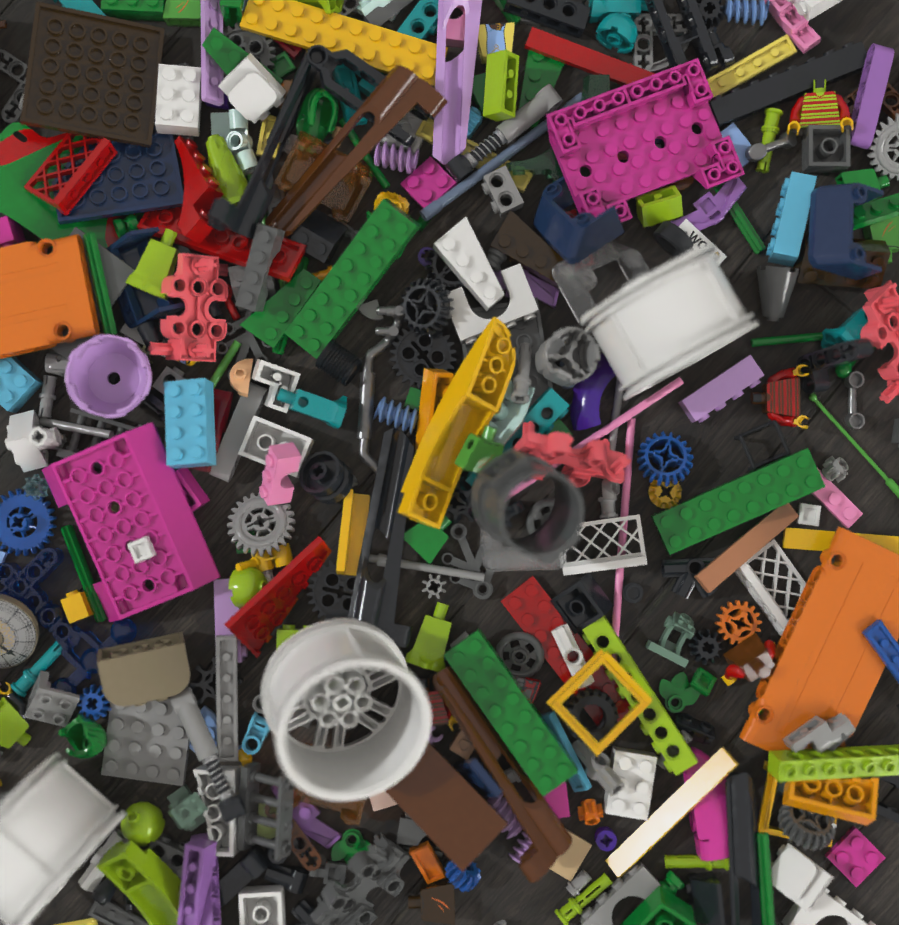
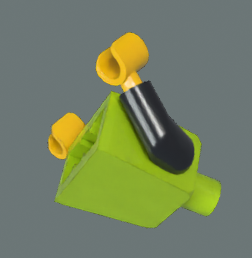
(12, 720)

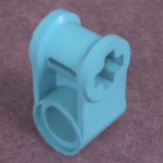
(258, 730)

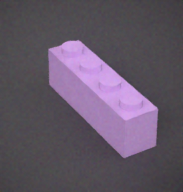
(721, 388)
(224, 610)

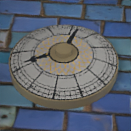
(17, 632)

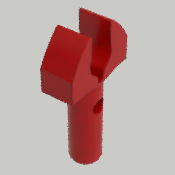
(230, 305)

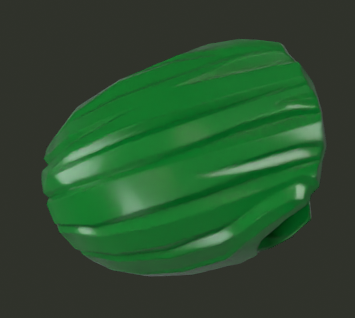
(318, 114)
(85, 737)

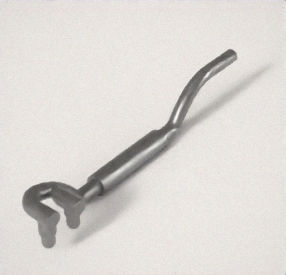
(367, 382)

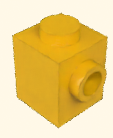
(76, 606)

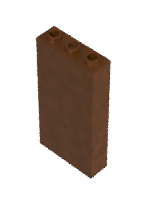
(447, 808)

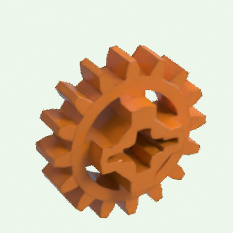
(740, 614)

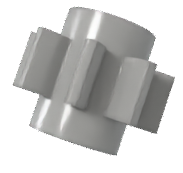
(835, 469)
(431, 591)

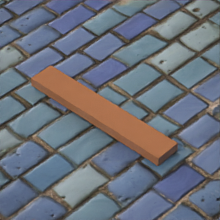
(745, 547)

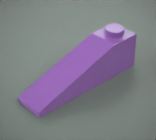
(196, 878)

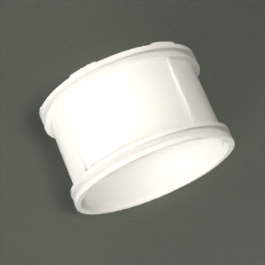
(668, 320)
(302, 672)
(46, 835)

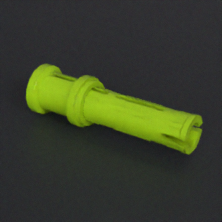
(769, 130)
(694, 861)
(577, 908)

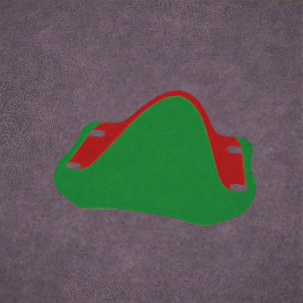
(17, 165)

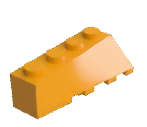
(433, 389)
(840, 798)

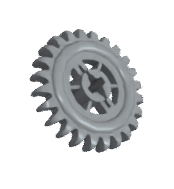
(881, 148)
(241, 529)

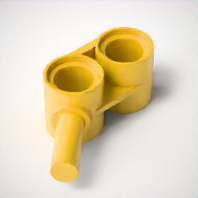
(268, 562)

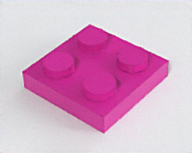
(428, 182)
(855, 856)

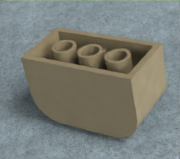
(144, 670)

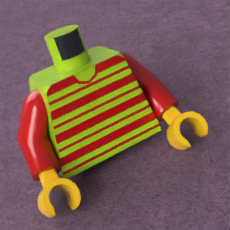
(819, 109)

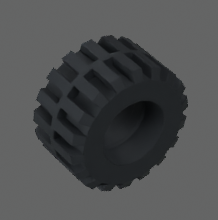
(588, 697)

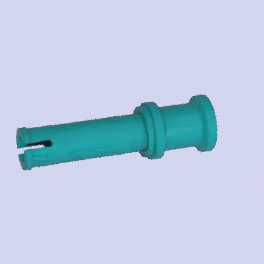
(31, 674)

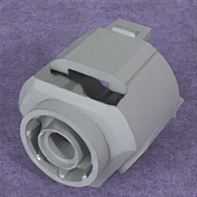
(574, 349)

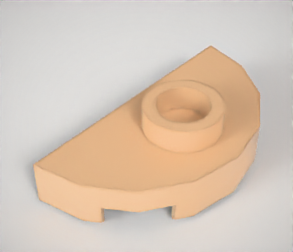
(241, 375)

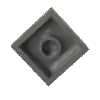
(825, 149)

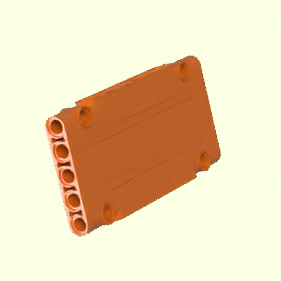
(45, 295)
(822, 656)

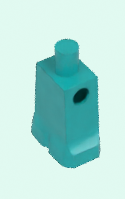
(602, 8)
(847, 331)
(315, 406)

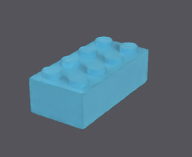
(792, 219)
(16, 384)
(190, 423)

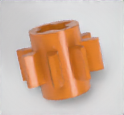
(590, 812)

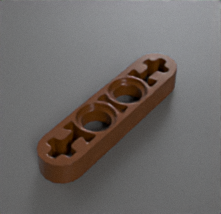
(298, 832)

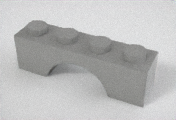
(636, 882)

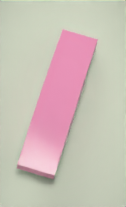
(794, 24)

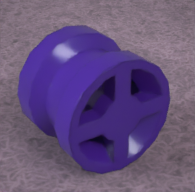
(603, 834)

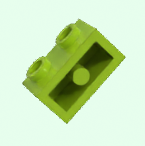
(659, 206)

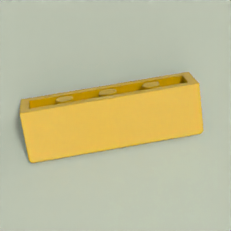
(352, 532)

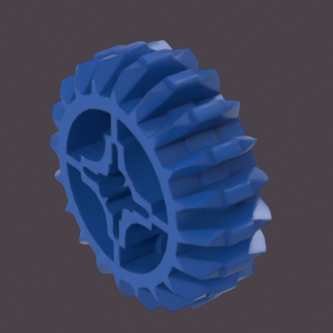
(656, 456)

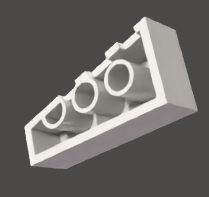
(468, 262)
(218, 829)

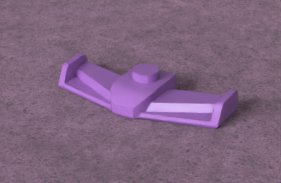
(712, 209)
(540, 289)
(305, 816)

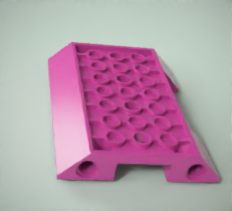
(628, 123)
(149, 505)

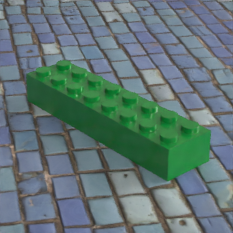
(352, 277)
(737, 501)
(511, 712)

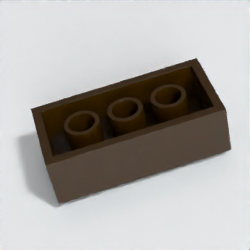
(876, 253)

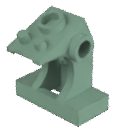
(668, 649)
(186, 808)

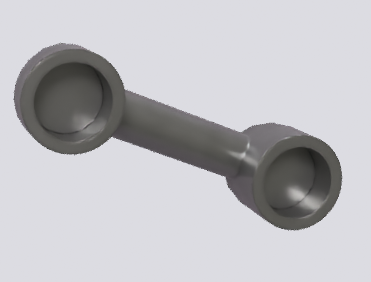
(758, 151)
(853, 419)

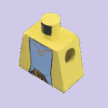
(494, 38)

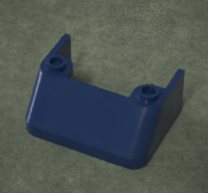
(832, 230)
(574, 237)
(136, 304)

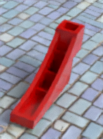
(199, 191)

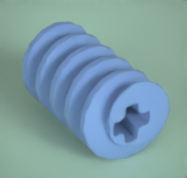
(747, 10)
(396, 414)

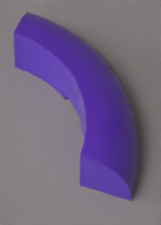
(587, 396)

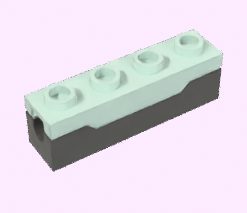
(379, 11)

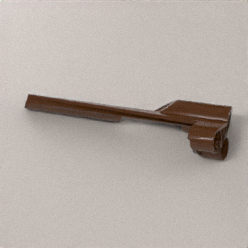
(389, 104)
(538, 819)

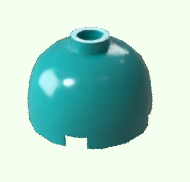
(617, 31)

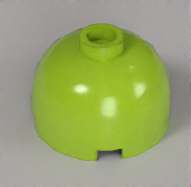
(246, 585)
(142, 823)

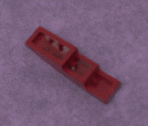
(222, 407)

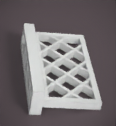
(609, 562)
(761, 594)

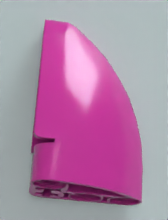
(709, 816)

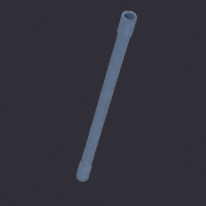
(437, 205)

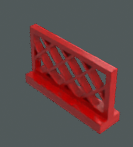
(82, 176)

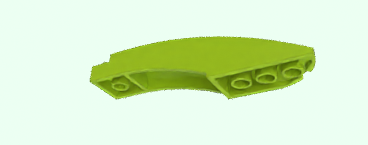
(144, 881)

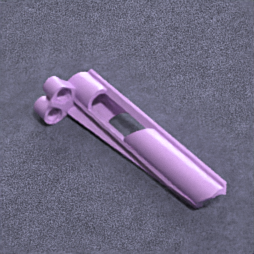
(455, 81)

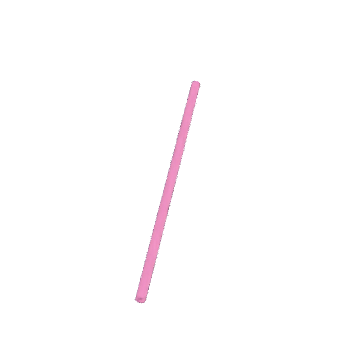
(613, 424)
(622, 537)

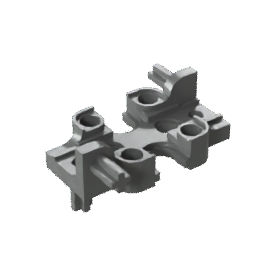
(372, 869)

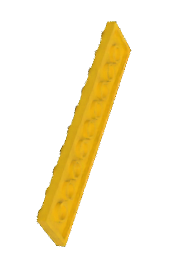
(309, 26)

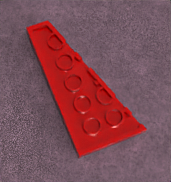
(276, 599)

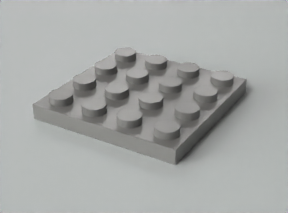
(146, 744)

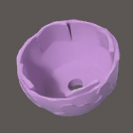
(90, 370)

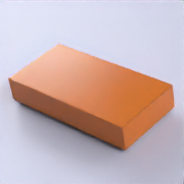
(427, 862)

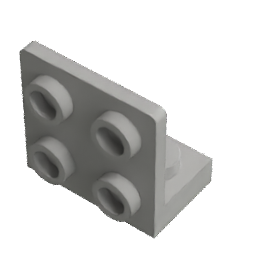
(50, 704)

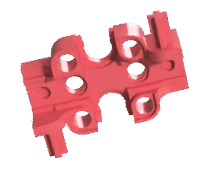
(880, 310)
(184, 343)
(580, 463)

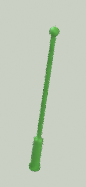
(888, 481)

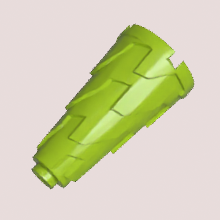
(225, 169)

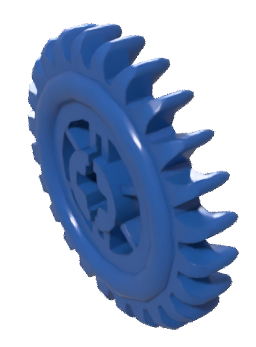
(42, 530)

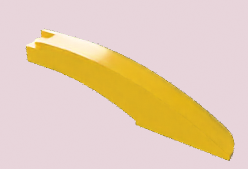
(464, 409)

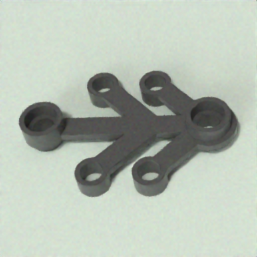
(247, 341)
(472, 564)

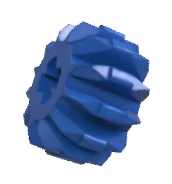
(86, 702)
(463, 880)

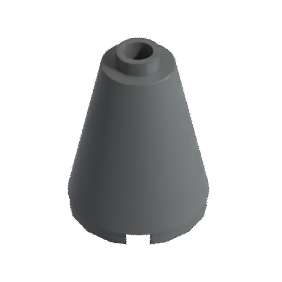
(775, 290)

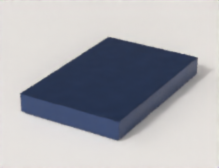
(478, 778)

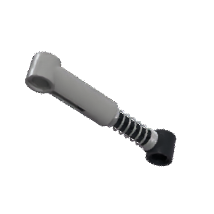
(543, 103)
(187, 708)

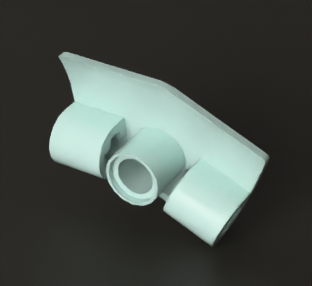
(234, 127)
(509, 416)

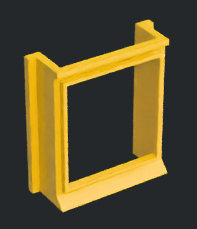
(578, 678)
(766, 807)

